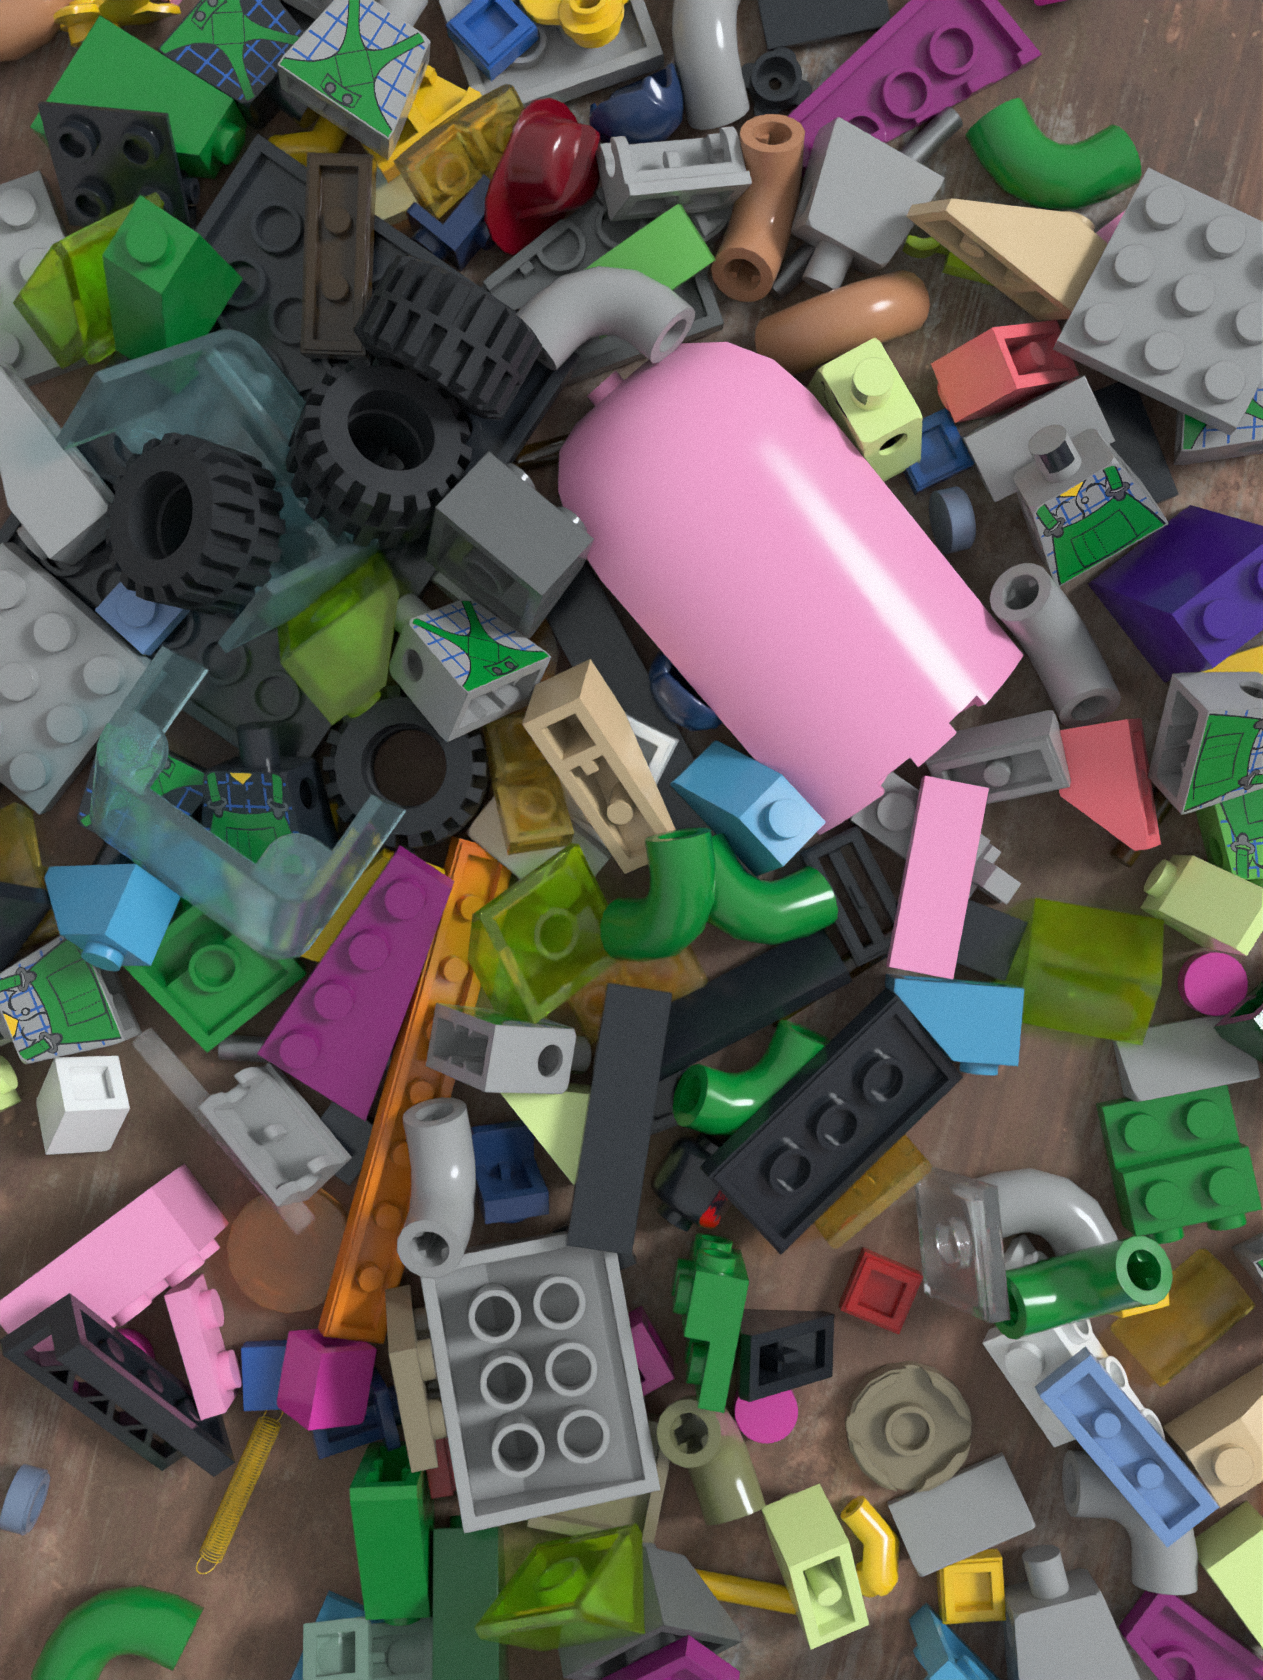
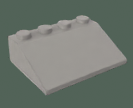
(538, 1381)

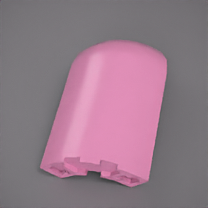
(778, 571)

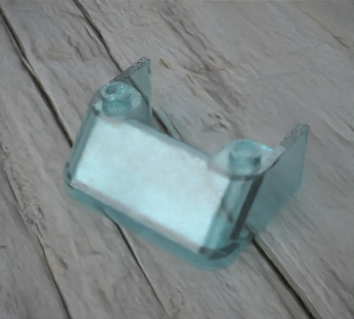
(238, 398)
(268, 905)

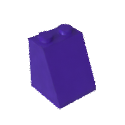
(1188, 591)

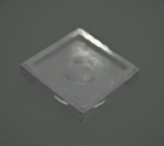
(962, 1244)

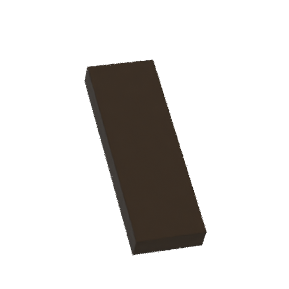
(337, 253)

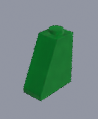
(127, 74)
(162, 282)
(393, 1536)

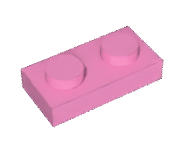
(209, 1367)

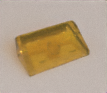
(873, 1192)
(1201, 1309)

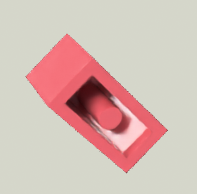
(1001, 370)
(1112, 780)

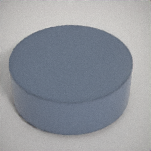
(952, 519)
(24, 1499)

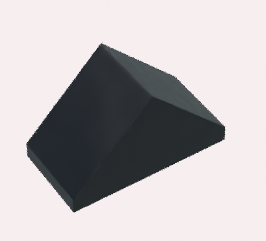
(782, 1351)

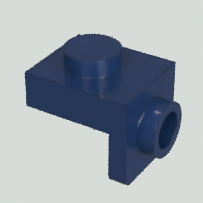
(460, 234)
(507, 1174)
(379, 1423)

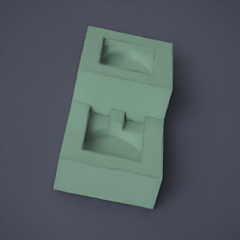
(367, 1651)

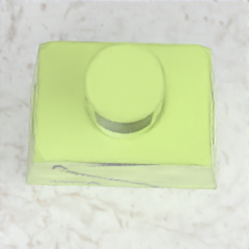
(871, 407)

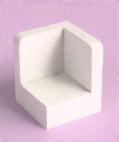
(82, 1104)

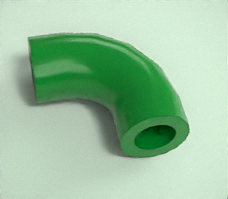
(1052, 172)
(677, 903)
(768, 909)
(725, 1101)
(1085, 1285)
(116, 1624)

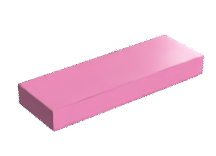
(937, 877)

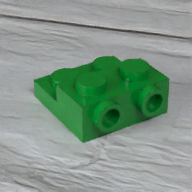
(212, 977)
(1178, 1163)
(711, 1299)

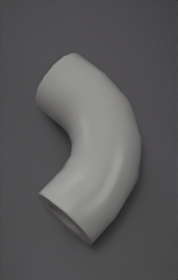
(708, 62)
(610, 304)
(1056, 644)
(441, 1187)
(1050, 1208)
(1153, 1565)

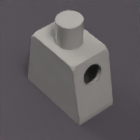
(856, 203)
(1061, 1625)

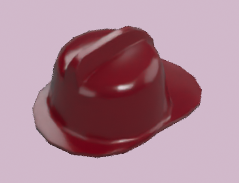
(541, 174)

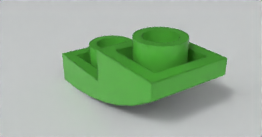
(663, 250)

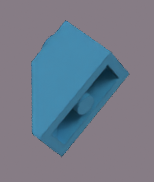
(750, 805)
(111, 912)
(966, 1018)

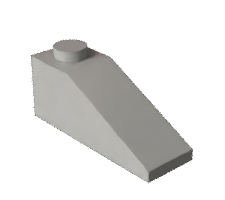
(47, 487)

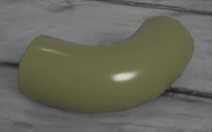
(715, 1457)

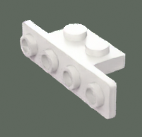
(1035, 1357)

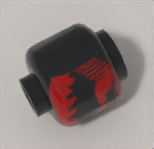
(685, 1189)

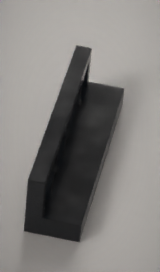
(118, 1375)

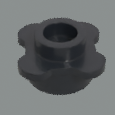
(778, 66)

